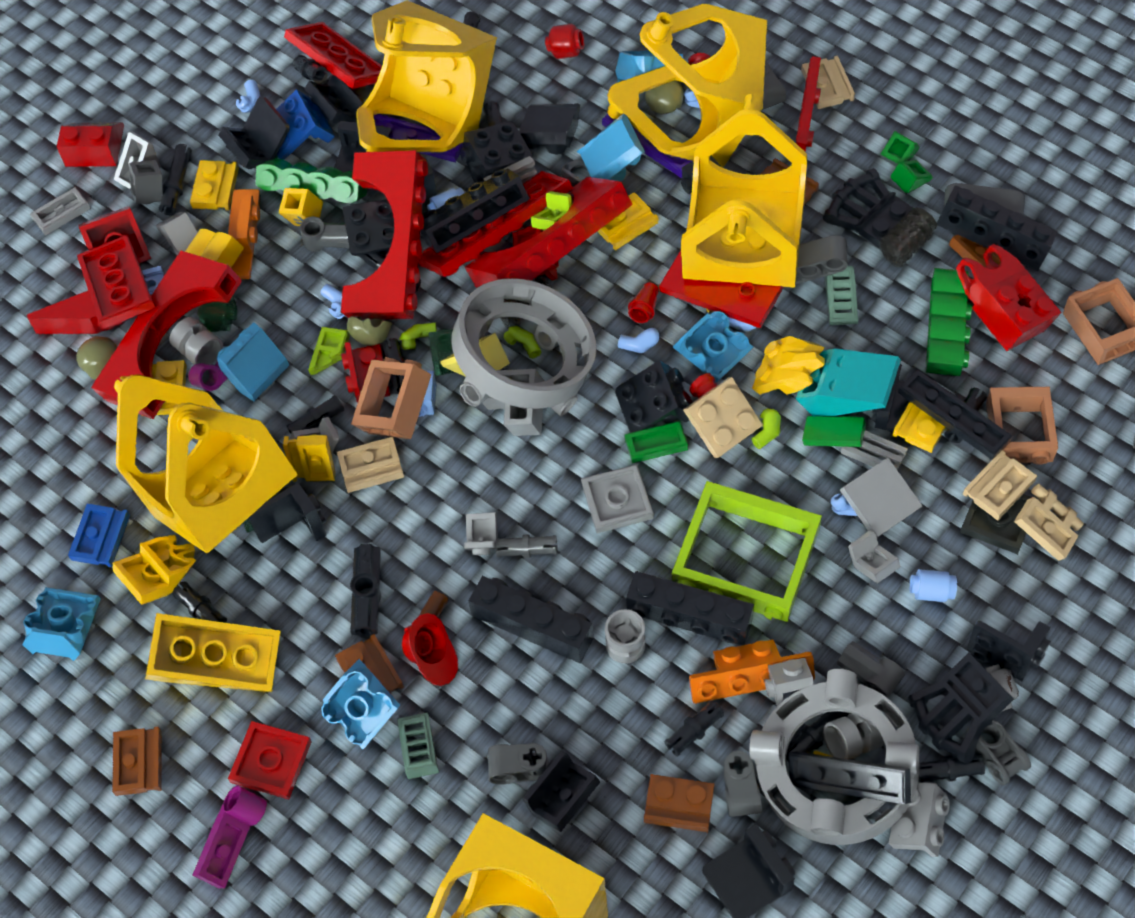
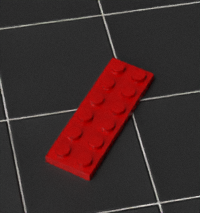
(469, 248)

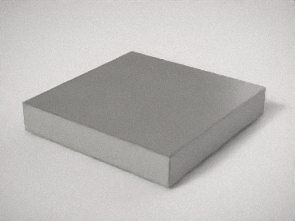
(881, 497)
(617, 498)

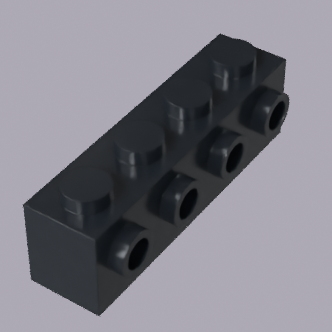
(473, 209)
(991, 223)
(690, 608)
(531, 618)

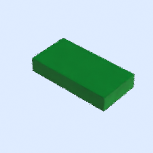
(834, 431)
(656, 442)

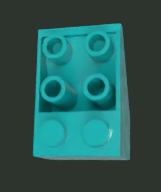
(849, 383)

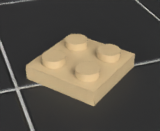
(723, 417)

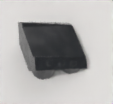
(550, 126)

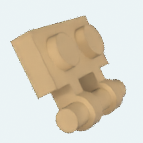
(1045, 527)

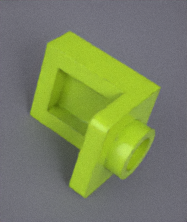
(557, 206)

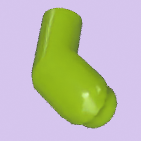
(416, 331)
(524, 337)
(771, 428)

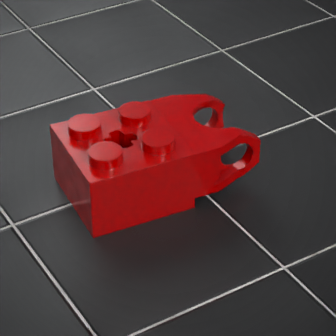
(1007, 298)

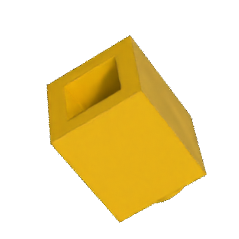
(299, 205)

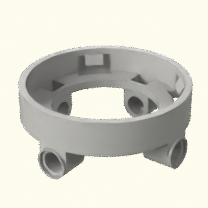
(558, 324)
(828, 819)

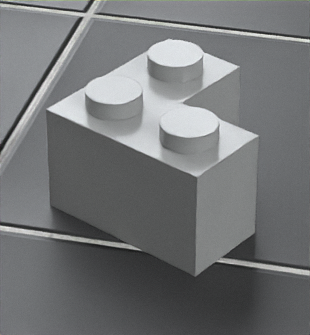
(517, 419)

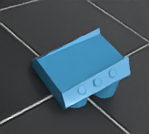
(636, 63)
(612, 150)
(713, 345)
(252, 362)
(60, 622)
(359, 704)

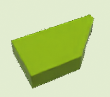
(328, 349)

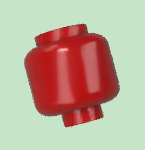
(565, 41)

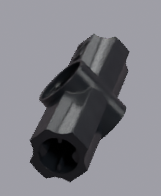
(365, 575)

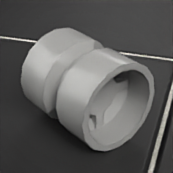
(195, 341)
(625, 636)
(851, 736)

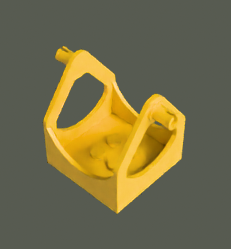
(429, 73)
(716, 82)
(741, 222)
(220, 480)
(520, 874)

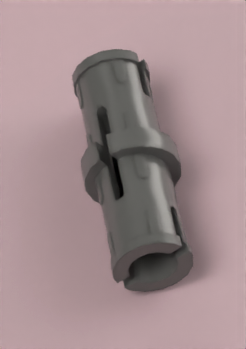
(526, 546)

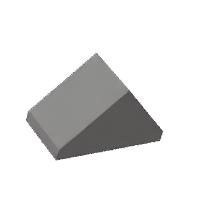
(135, 150)
(178, 231)

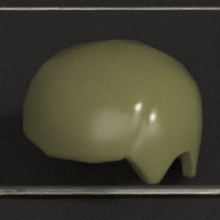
(665, 98)
(368, 331)
(94, 355)

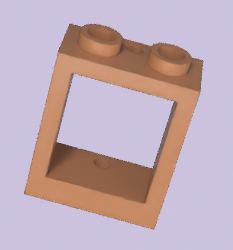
(1113, 346)
(1025, 400)
(407, 404)

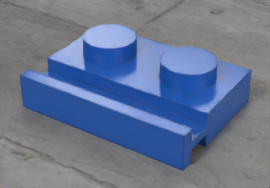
(99, 535)

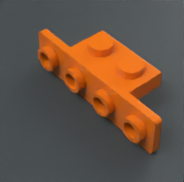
(243, 227)
(740, 671)

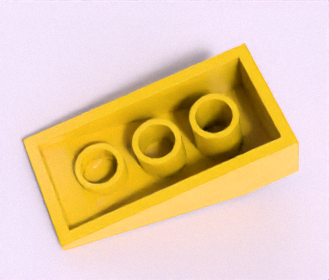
(212, 654)

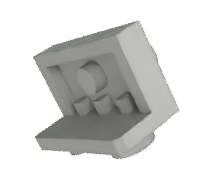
(923, 821)

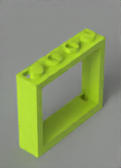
(762, 511)

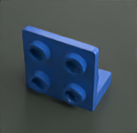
(304, 120)

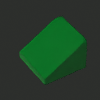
(900, 148)
(910, 175)

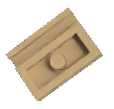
(833, 83)
(370, 464)
(1000, 485)

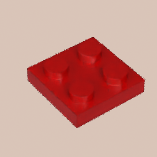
(270, 760)

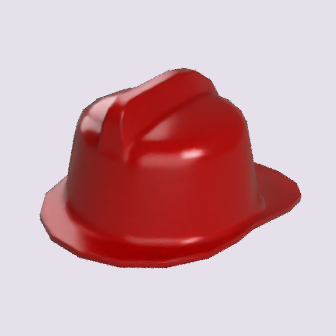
(431, 649)

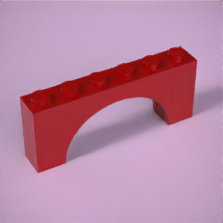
(593, 206)
(185, 286)
(392, 287)

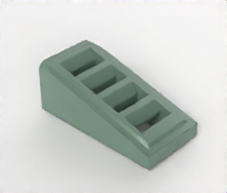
(842, 280)
(422, 767)

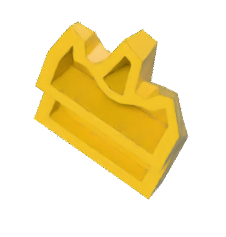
(788, 365)
(156, 568)

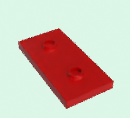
(335, 54)
(810, 97)
(115, 281)
(739, 301)

